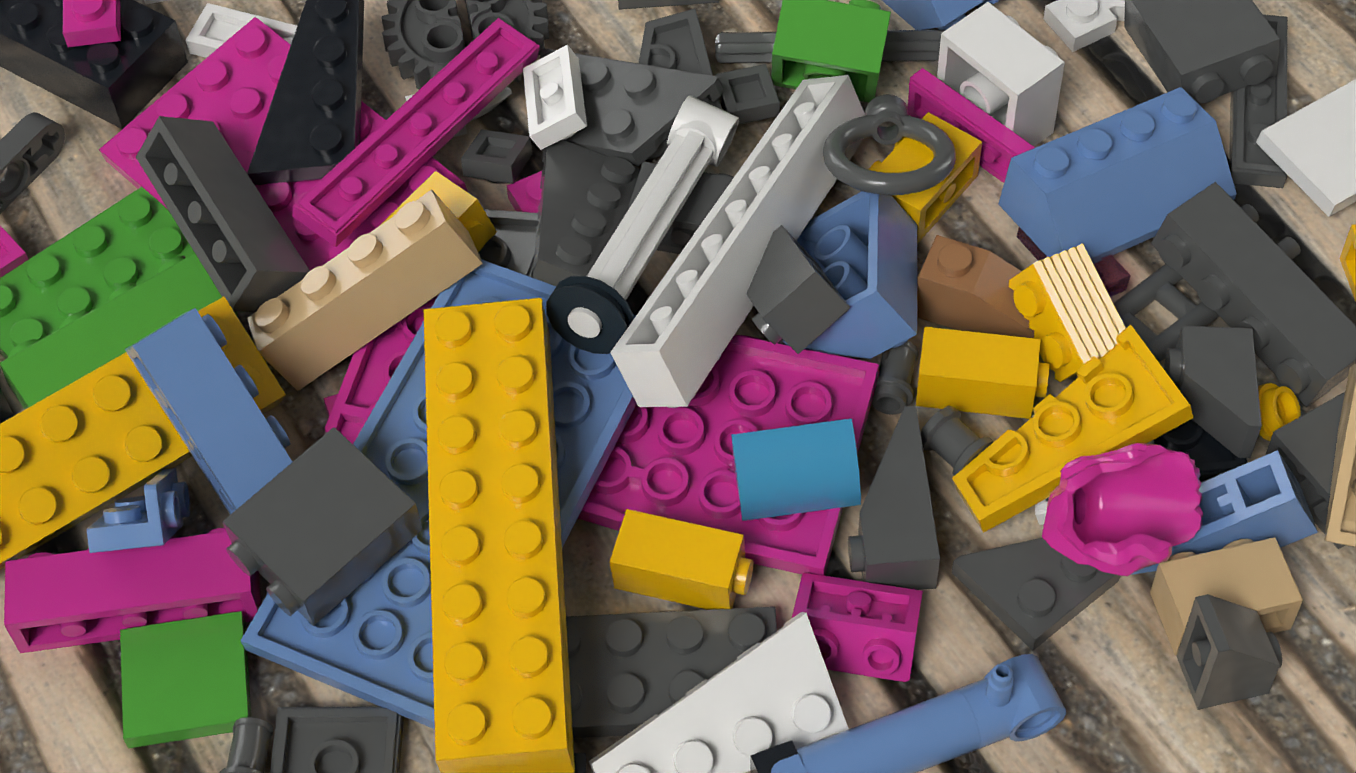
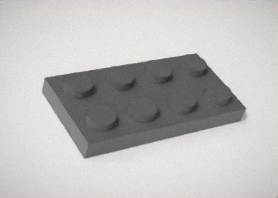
(645, 662)

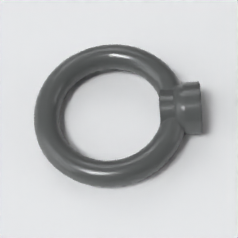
(880, 110)

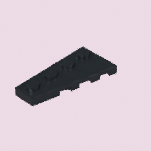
(317, 97)

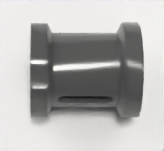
(952, 439)

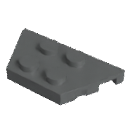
(633, 104)

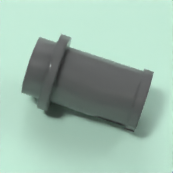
(894, 379)
(249, 746)

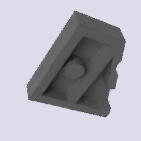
(1031, 586)

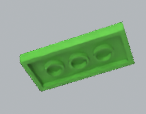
(88, 266)

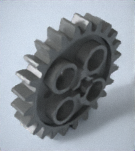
(429, 33)

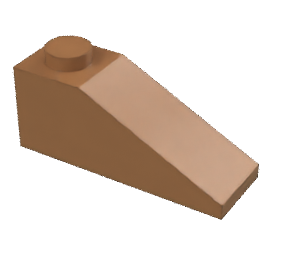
(969, 290)

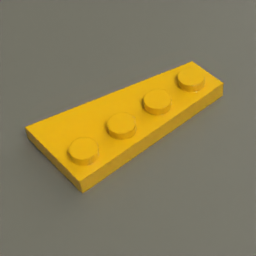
(1108, 407)

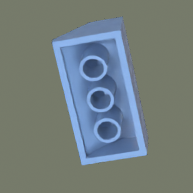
(1116, 177)

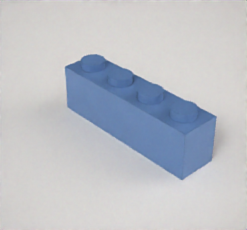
(212, 406)

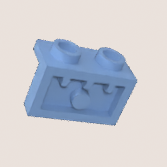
(143, 519)

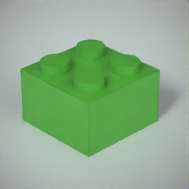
(830, 41)

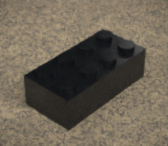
(100, 78)

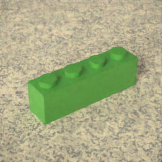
(96, 337)

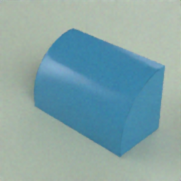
(796, 469)

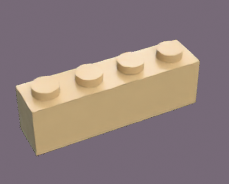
(363, 290)

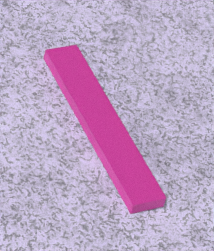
(414, 132)

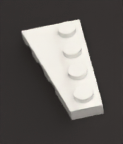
(755, 703)

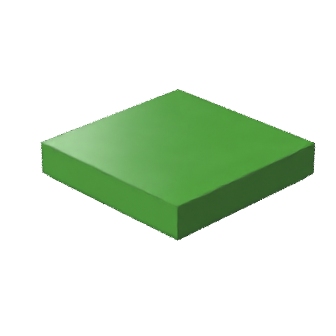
(184, 679)

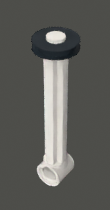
(593, 308)

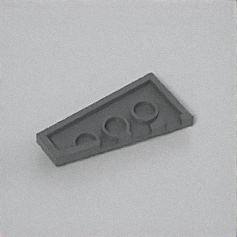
(578, 208)

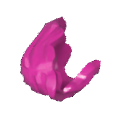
(1124, 508)

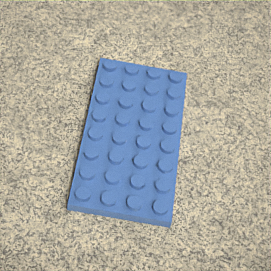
(382, 632)

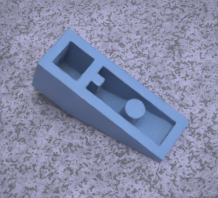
(1250, 503)

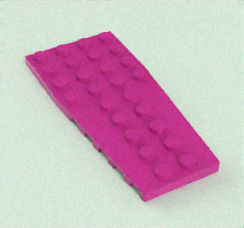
(682, 457)

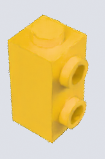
(980, 372)
(680, 561)

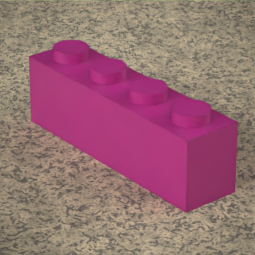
(92, 596)

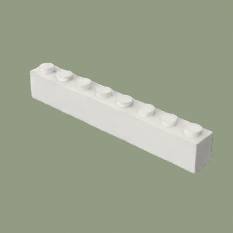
(706, 288)

